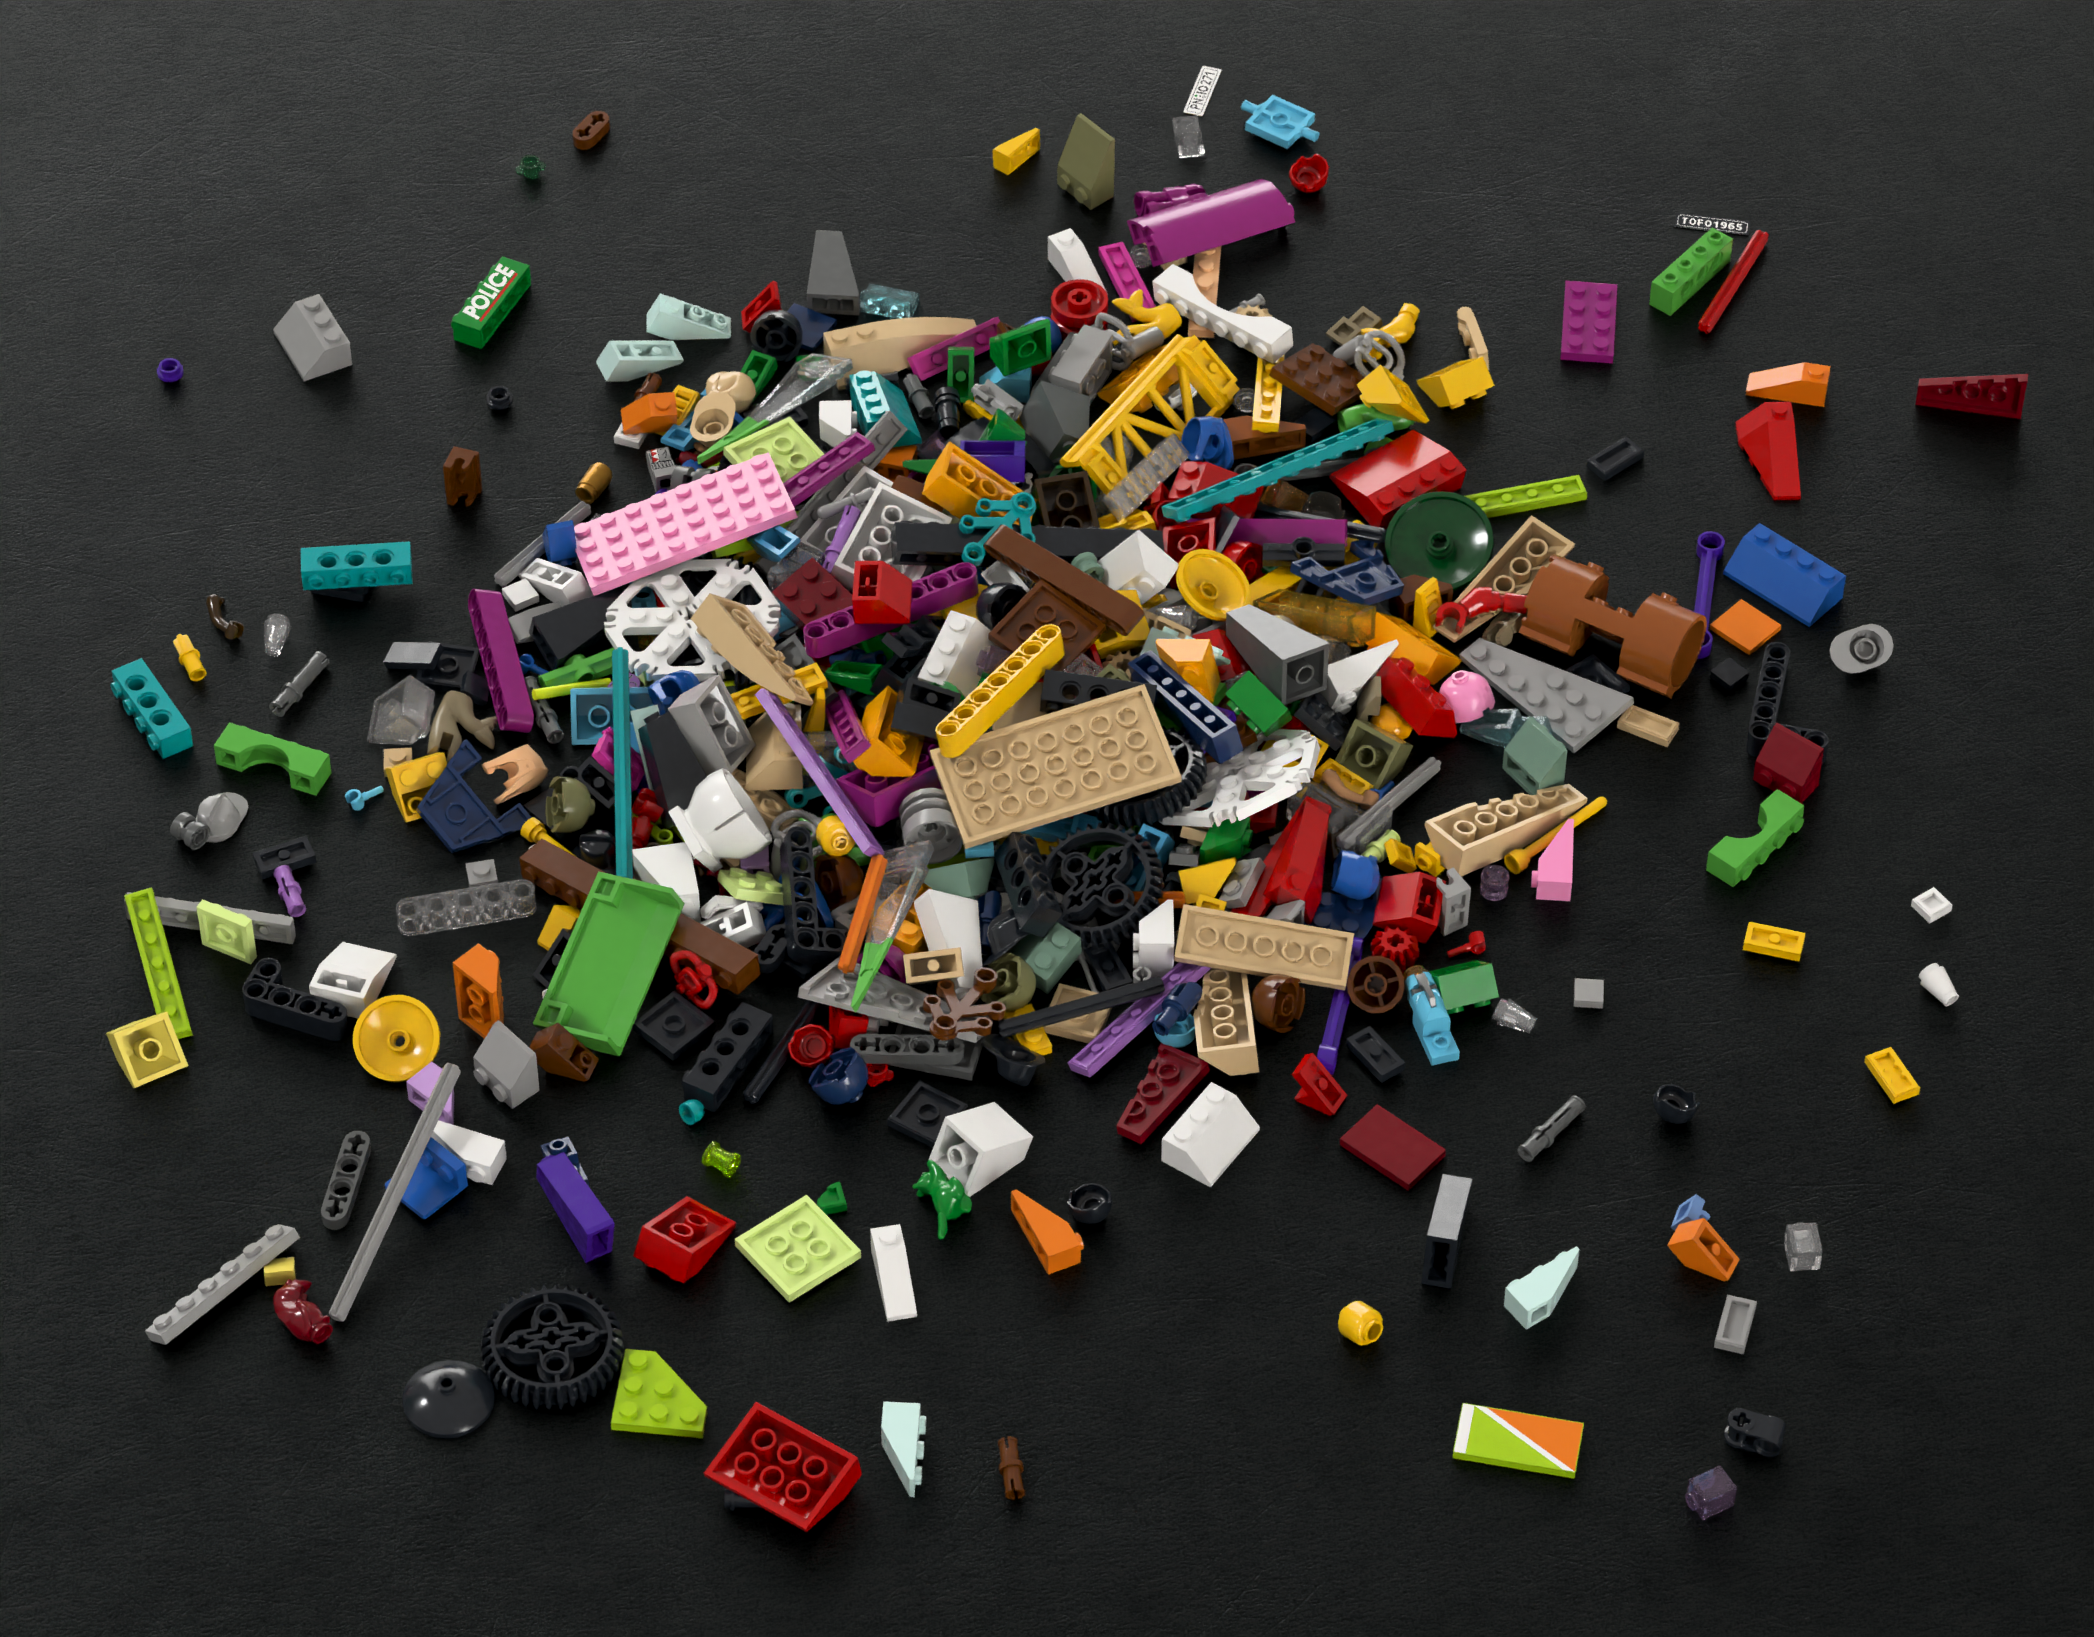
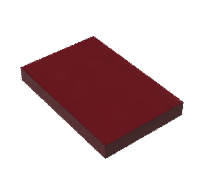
(1392, 1147)

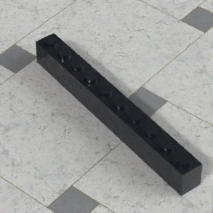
(943, 543)

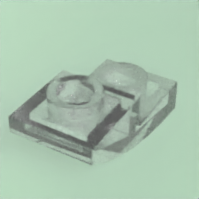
(1188, 136)

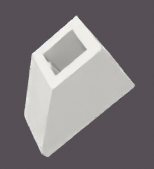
(836, 421)

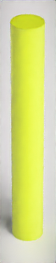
(563, 690)

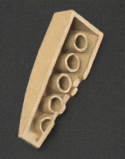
(888, 343)
(1512, 569)
(747, 646)
(1485, 833)
(1226, 1023)

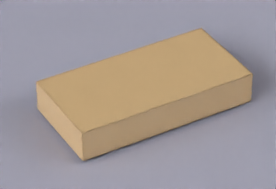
(1648, 725)

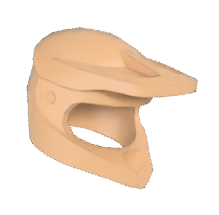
(523, 768)

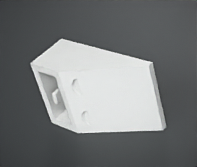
(352, 976)

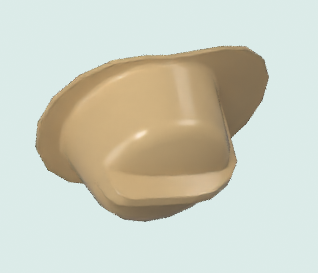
(713, 418)

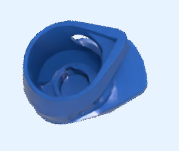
(1208, 440)
(670, 687)
(1355, 875)

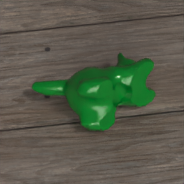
(946, 1195)

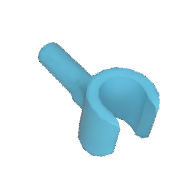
(357, 798)

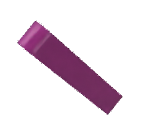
(928, 596)
(500, 661)

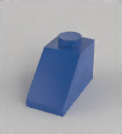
(560, 543)

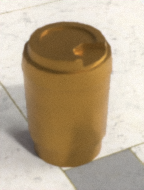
(594, 482)

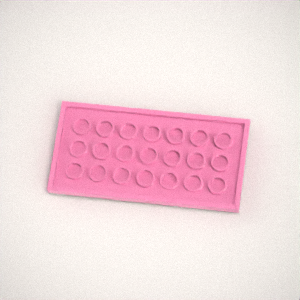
(682, 523)

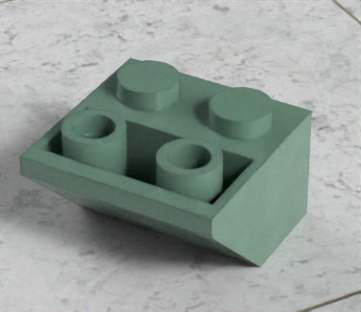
(1535, 758)

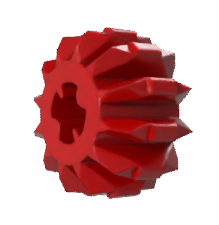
(1397, 946)

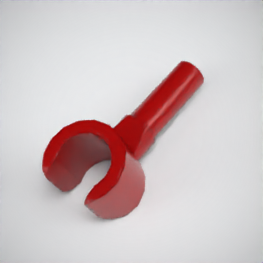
(1476, 945)

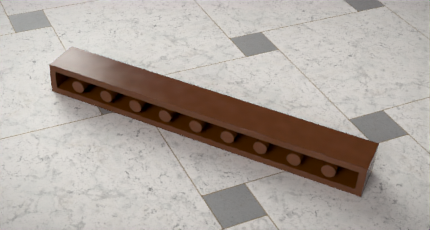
(572, 880)

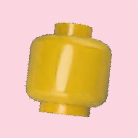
(834, 836)
(1360, 1323)

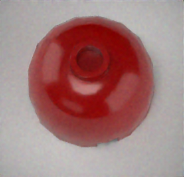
(1247, 557)

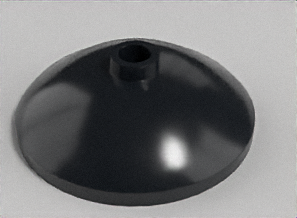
(449, 1410)

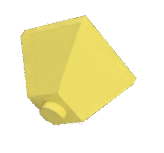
(147, 1049)

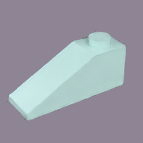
(636, 359)

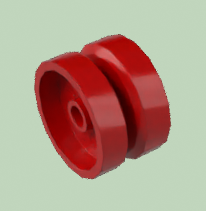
(1078, 304)

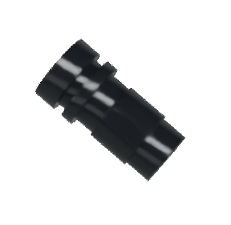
(948, 411)

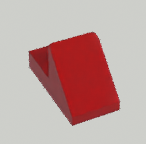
(765, 301)
(1318, 1086)

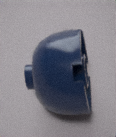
(841, 1078)

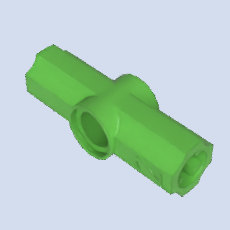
(579, 669)

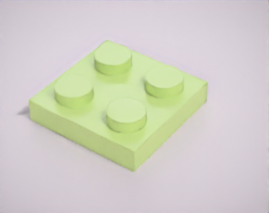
(751, 887)
(226, 931)

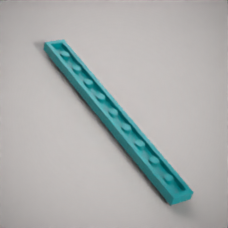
(1282, 467)

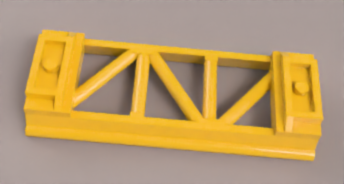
(1195, 366)

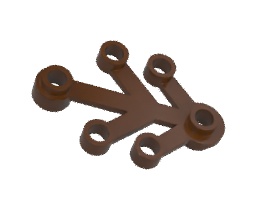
(947, 1025)

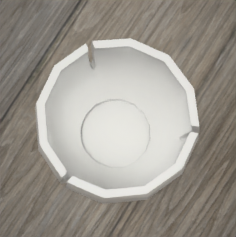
(721, 822)

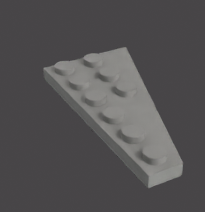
(884, 999)

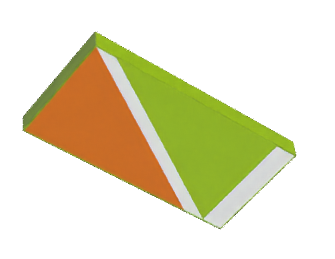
(1518, 1440)

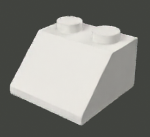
(1155, 941)

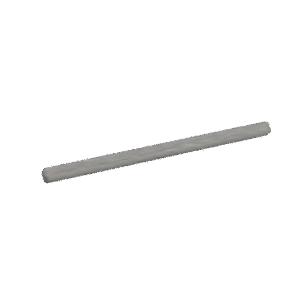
(394, 1192)

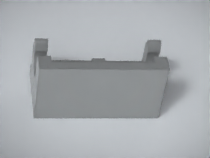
(1454, 902)

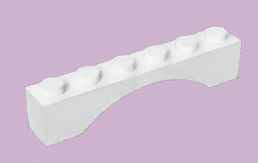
(1260, 335)

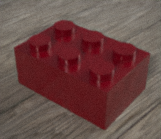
(811, 594)

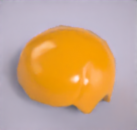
(1392, 722)

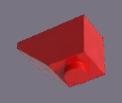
(845, 1026)

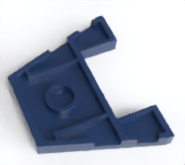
(1358, 582)
(458, 813)
(1346, 914)

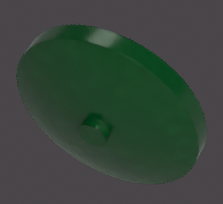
(1440, 538)

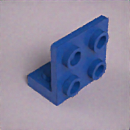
(434, 1181)

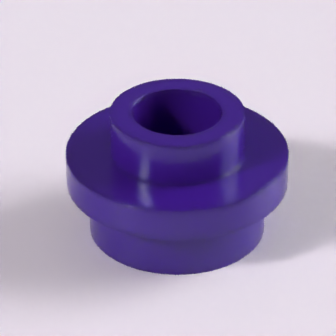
(170, 370)

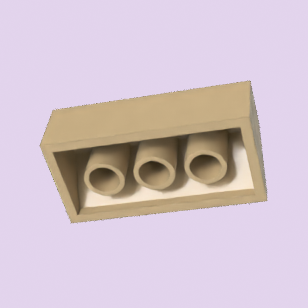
(772, 760)

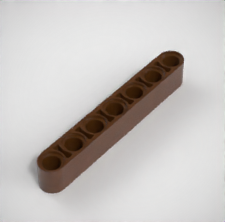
(1087, 592)

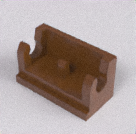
(462, 475)

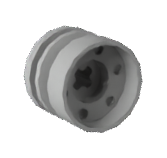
(928, 817)

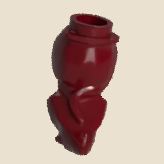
(300, 1315)

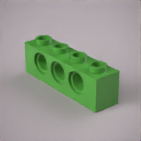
(1691, 271)

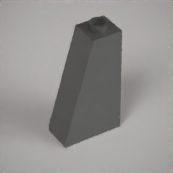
(831, 276)

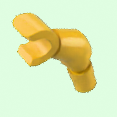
(1400, 328)

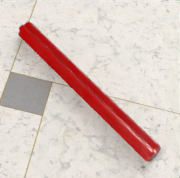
(1733, 281)

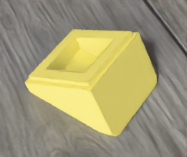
(279, 1271)

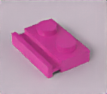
(604, 756)

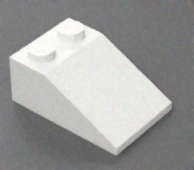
(1352, 674)

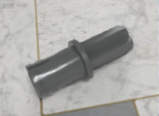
(919, 396)

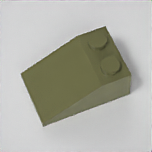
(1088, 163)

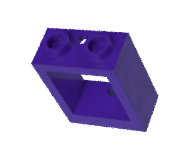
(1002, 457)

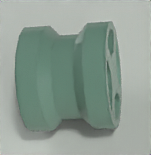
(1088, 563)

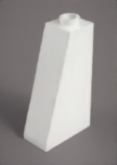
(952, 923)

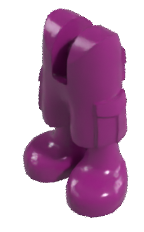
(1149, 202)

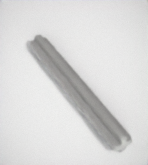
(536, 548)

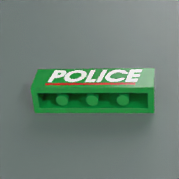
(491, 302)

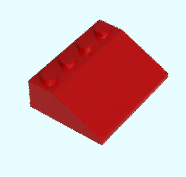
(1396, 474)
(784, 1468)

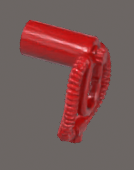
(692, 983)

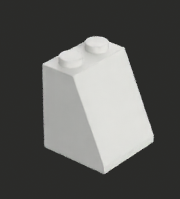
(673, 868)
(980, 1146)

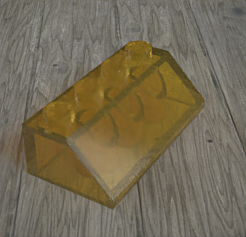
(1323, 615)

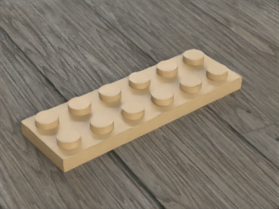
(1263, 946)

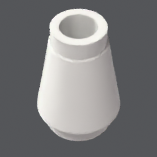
(1938, 983)

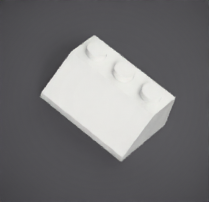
(1138, 566)
(956, 653)
(1209, 1135)

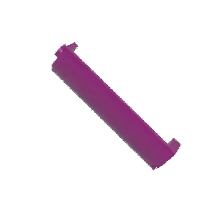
(1211, 221)

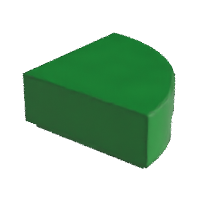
(832, 1199)

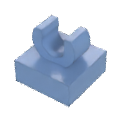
(1690, 1211)

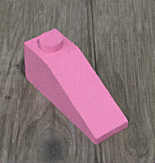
(1555, 867)

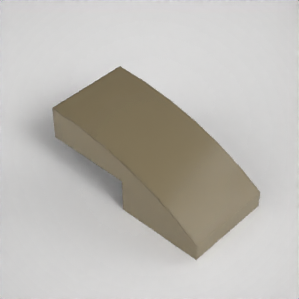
(1349, 328)
(1369, 700)

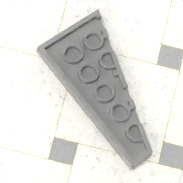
(1573, 704)

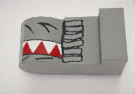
(660, 466)

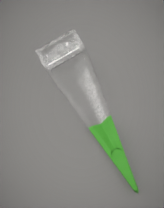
(801, 383)
(898, 889)

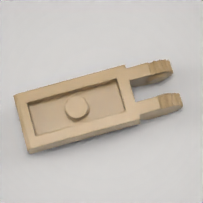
(1471, 334)

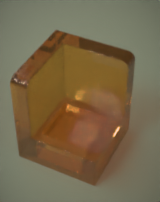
(1284, 496)

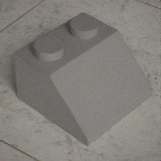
(506, 1066)

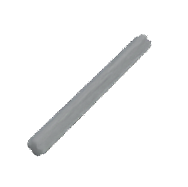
(1392, 798)

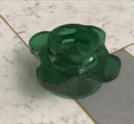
(530, 166)

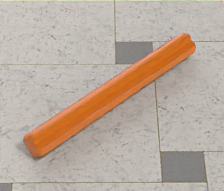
(862, 914)

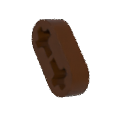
(587, 133)

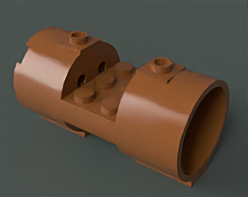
(1656, 643)

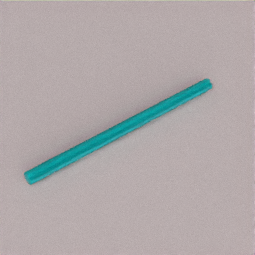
(622, 763)

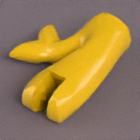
(1163, 316)

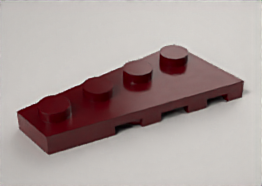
(1977, 394)
(1164, 1087)

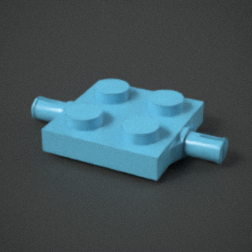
(1279, 121)

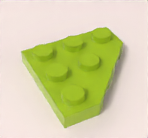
(655, 1399)

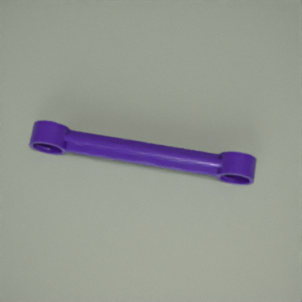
(1706, 580)
(1329, 1048)

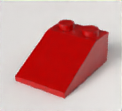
(1200, 475)
(682, 1239)

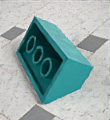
(874, 396)

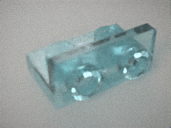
(888, 301)

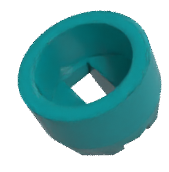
(691, 1111)

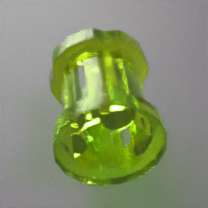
(721, 1159)

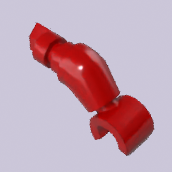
(1479, 601)
(648, 811)

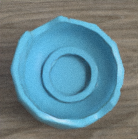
(1180, 1034)

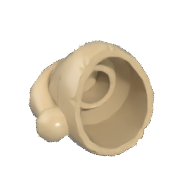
(736, 385)

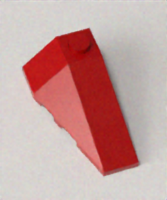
(1771, 446)
(1301, 862)

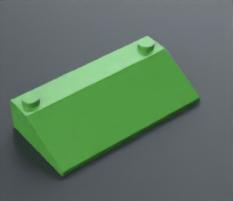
(610, 961)

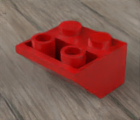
(880, 594)
(1409, 902)

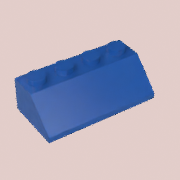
(1785, 575)

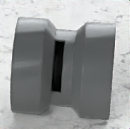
(186, 828)

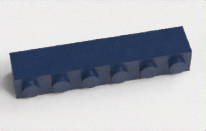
(1188, 707)

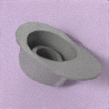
(1861, 648)
(222, 815)

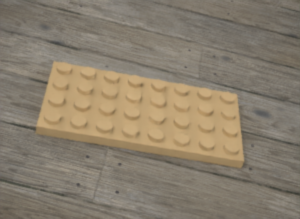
(1057, 766)

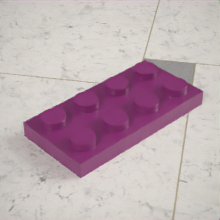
(1589, 322)

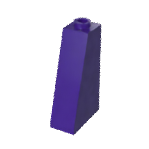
(576, 1206)

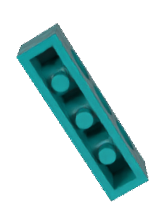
(356, 565)
(151, 708)

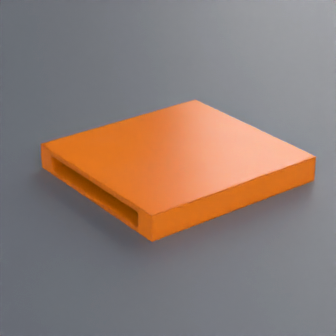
(1745, 627)

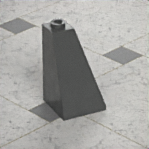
(1280, 654)

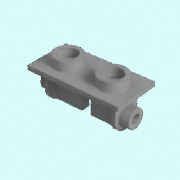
(993, 397)

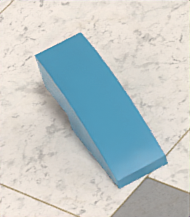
(774, 543)

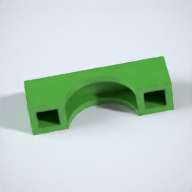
(244, 747)
(1737, 857)

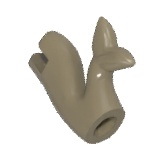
(444, 732)

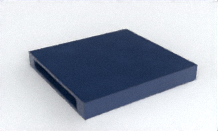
(813, 325)

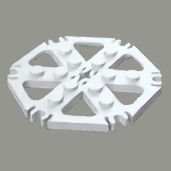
(672, 621)
(1252, 771)

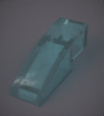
(1499, 726)

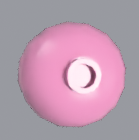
(1467, 695)

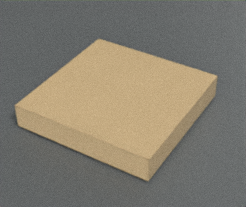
(1080, 1028)

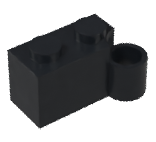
(598, 782)

